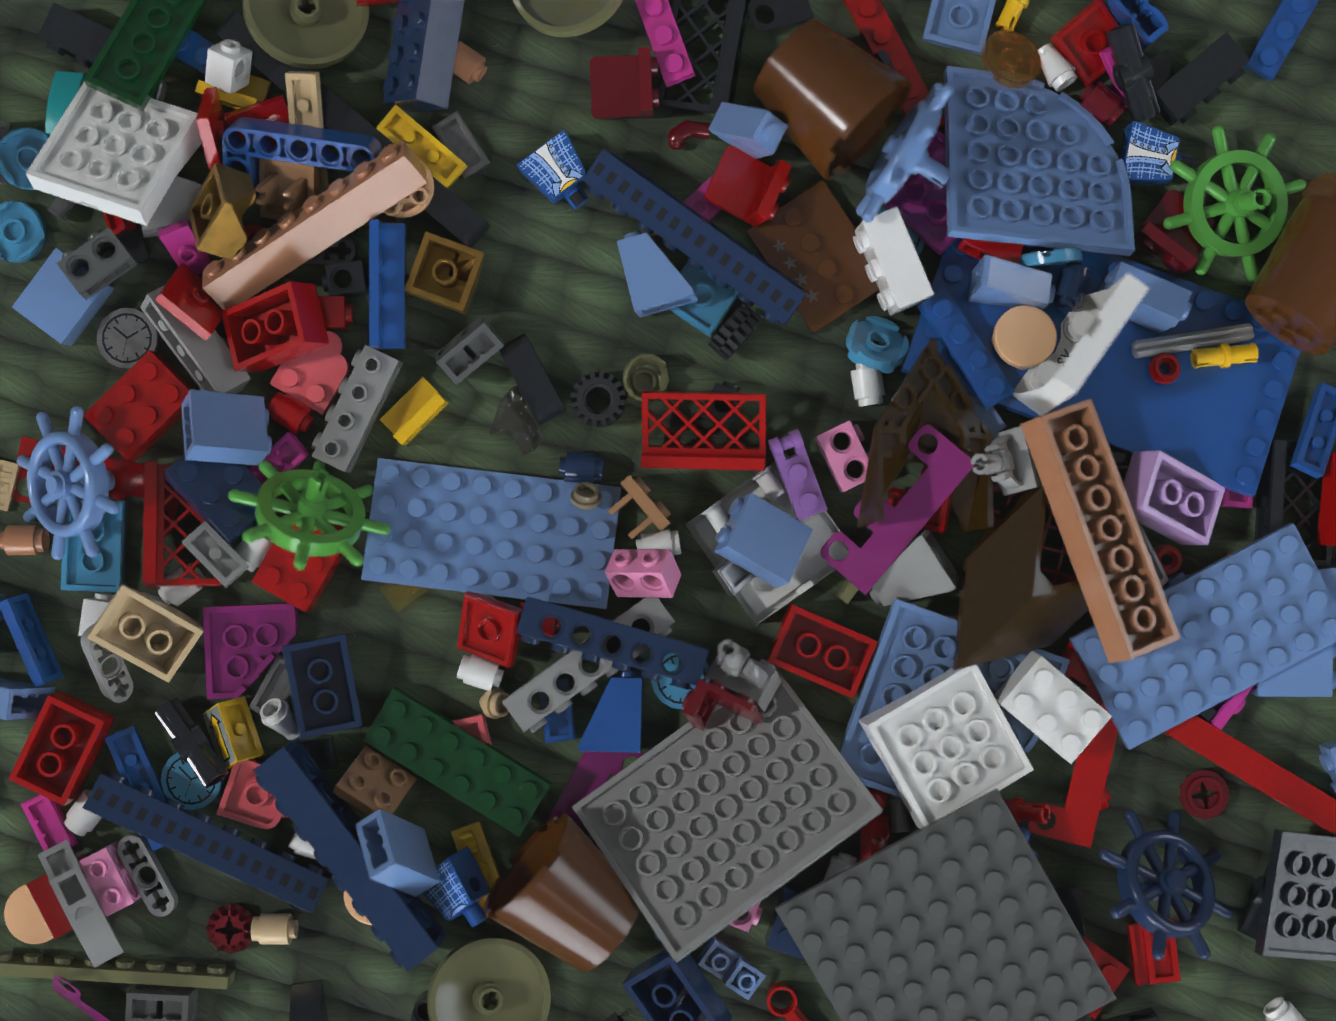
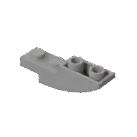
(80, 903)

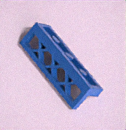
(387, 285)

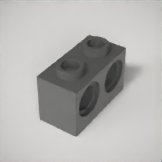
(101, 270)
(469, 349)
(161, 1003)

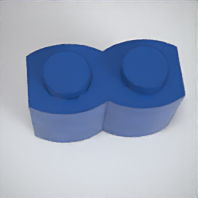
(1147, 19)

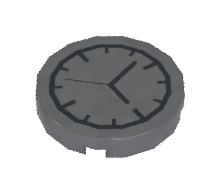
(126, 337)

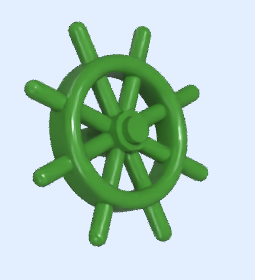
(1234, 202)
(309, 513)

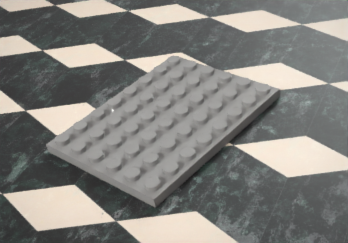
(725, 817)

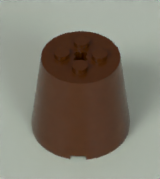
(830, 96)
(1298, 282)
(564, 896)

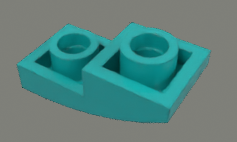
(62, 92)

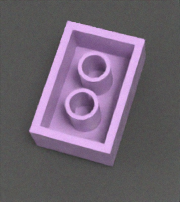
(1172, 497)

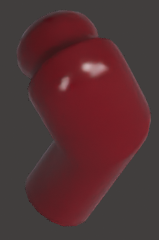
(686, 130)

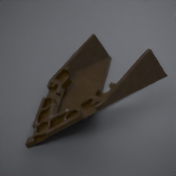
(934, 398)
(1005, 596)

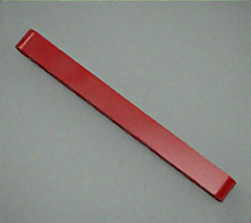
(1239, 761)

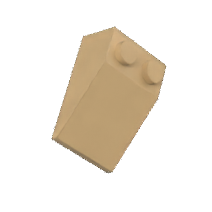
(146, 632)

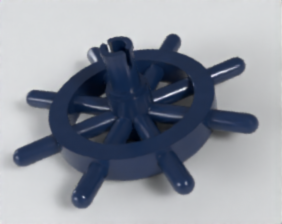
(1166, 884)

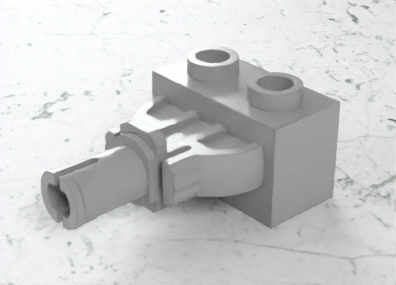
(1010, 462)
(744, 675)

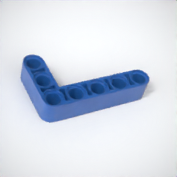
(288, 149)

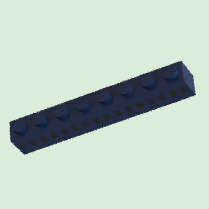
(695, 236)
(206, 843)

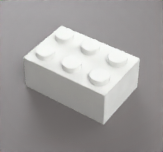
(892, 262)
(1052, 706)

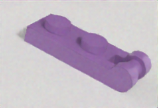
(798, 476)

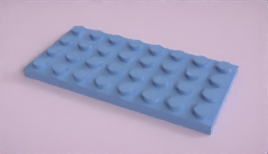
(489, 534)
(1235, 629)

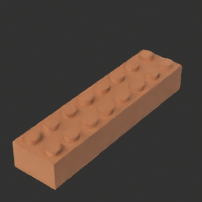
(1100, 531)

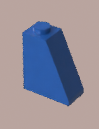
(618, 717)

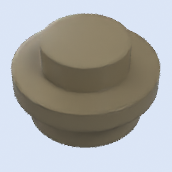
(586, 496)

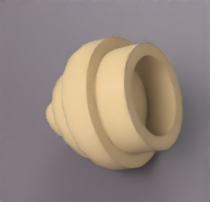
(492, 703)

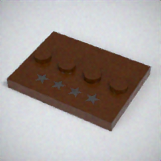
(816, 249)

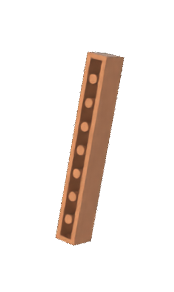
(315, 225)

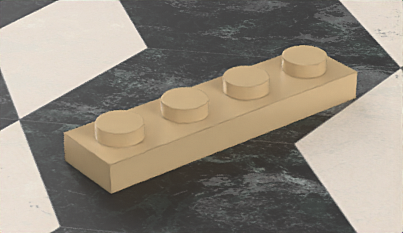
(306, 107)

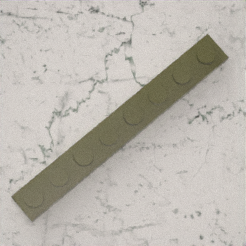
(122, 971)

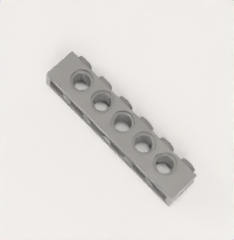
(520, 700)

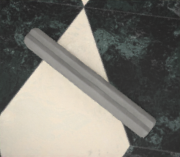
(1191, 340)

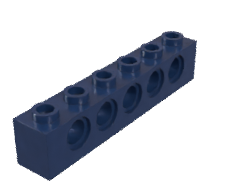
(690, 657)

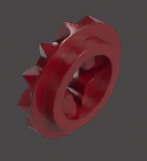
(1215, 801)
(240, 919)

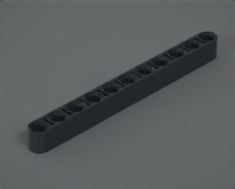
(339, 116)

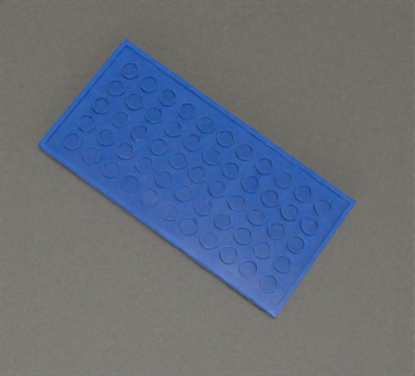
(1205, 418)

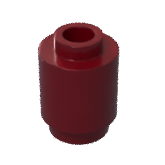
(1102, 103)

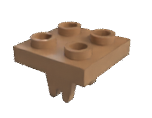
(285, 186)
(638, 491)
(374, 783)

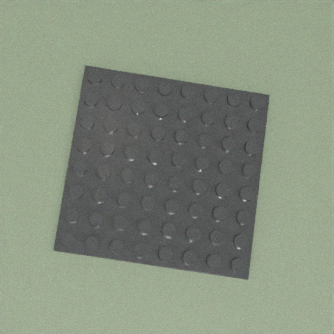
(947, 929)

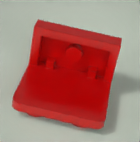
(747, 186)

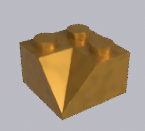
(219, 211)
(445, 273)

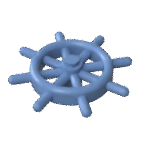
(907, 153)
(68, 483)

